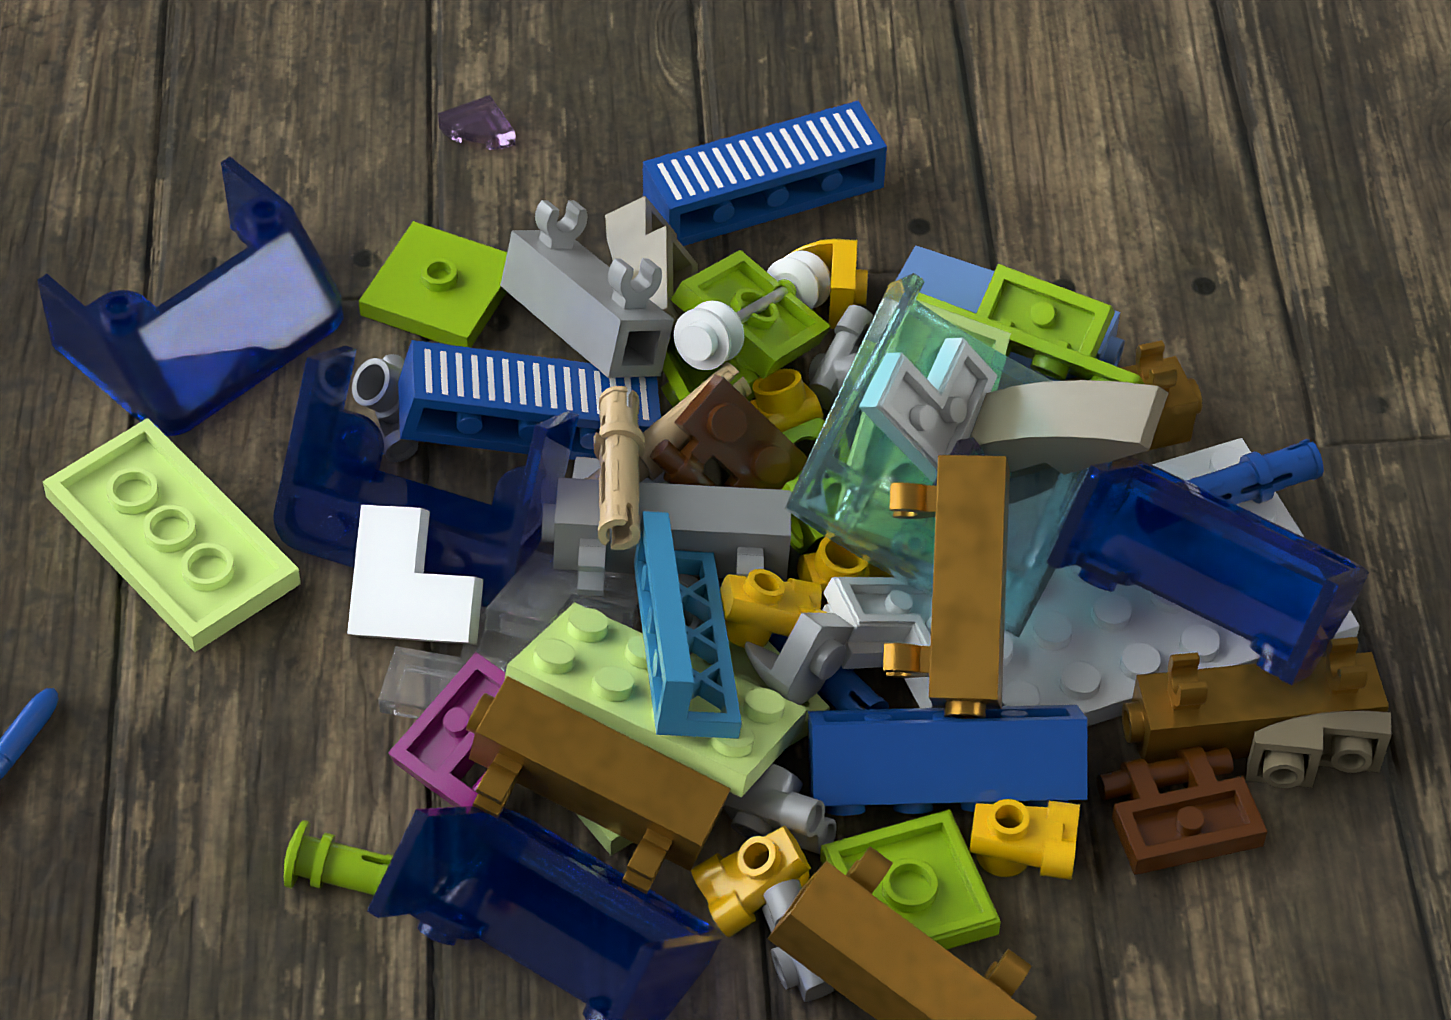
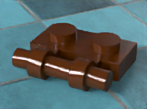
(735, 436)
(1184, 824)

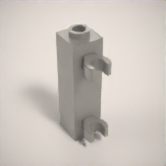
(586, 300)
(739, 525)

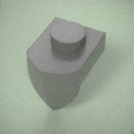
(807, 659)

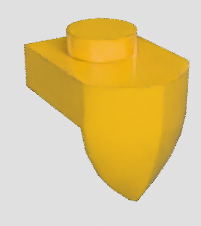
(847, 282)

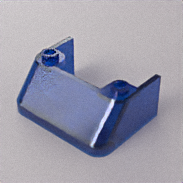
(214, 335)
(336, 468)
(1211, 559)
(546, 910)

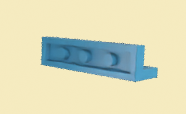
(671, 641)

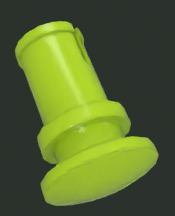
(332, 862)

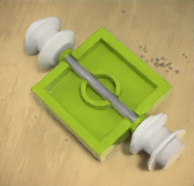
(752, 313)

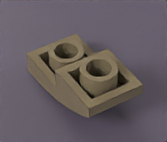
(1293, 749)

